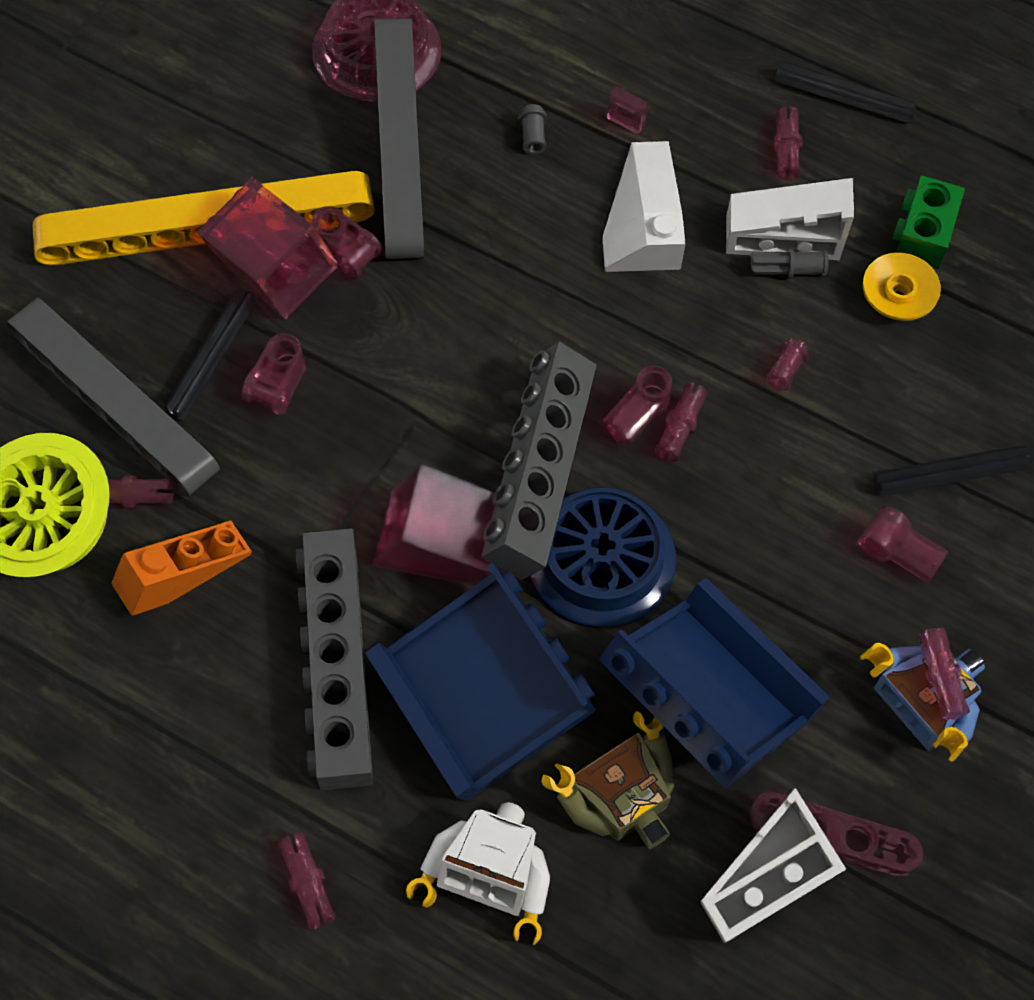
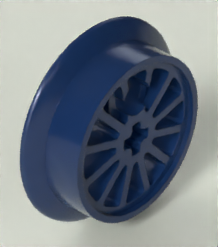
(607, 605)

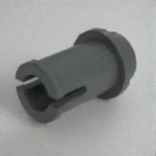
(532, 121)

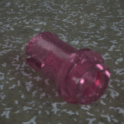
(792, 355)

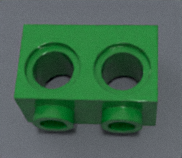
(929, 220)

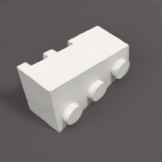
(795, 217)
(773, 870)

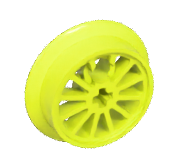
(49, 452)

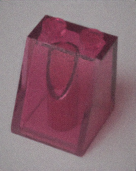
(269, 247)
(436, 528)

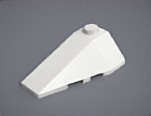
(646, 214)

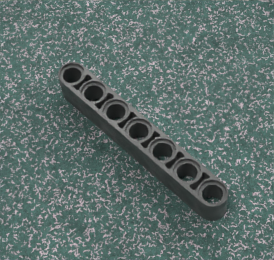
(399, 139)
(113, 397)

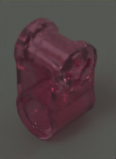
(349, 243)
(272, 380)

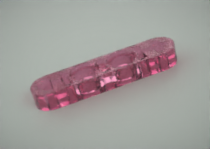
(839, 823)

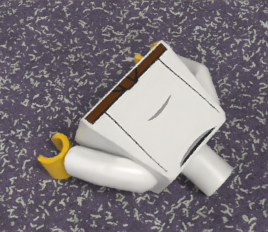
(491, 863)

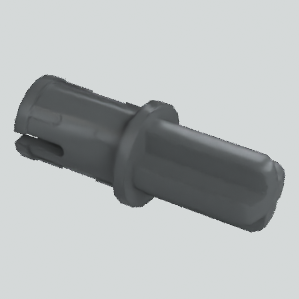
(789, 263)

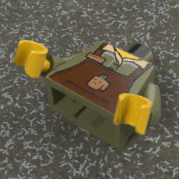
(622, 787)

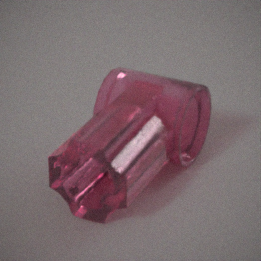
(638, 406)
(893, 539)

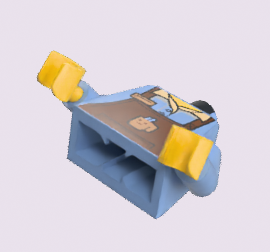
(914, 699)

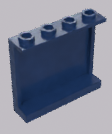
(715, 682)
(483, 684)

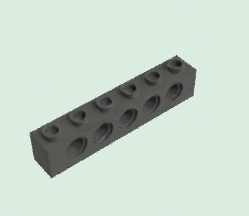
(539, 461)
(351, 763)

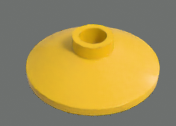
(903, 274)

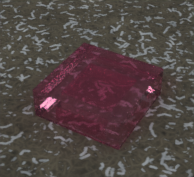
(627, 110)

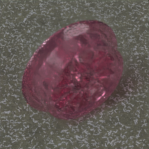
(354, 27)

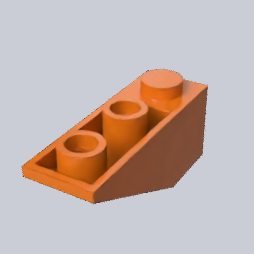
(176, 566)

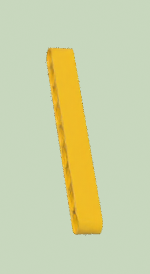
(176, 219)

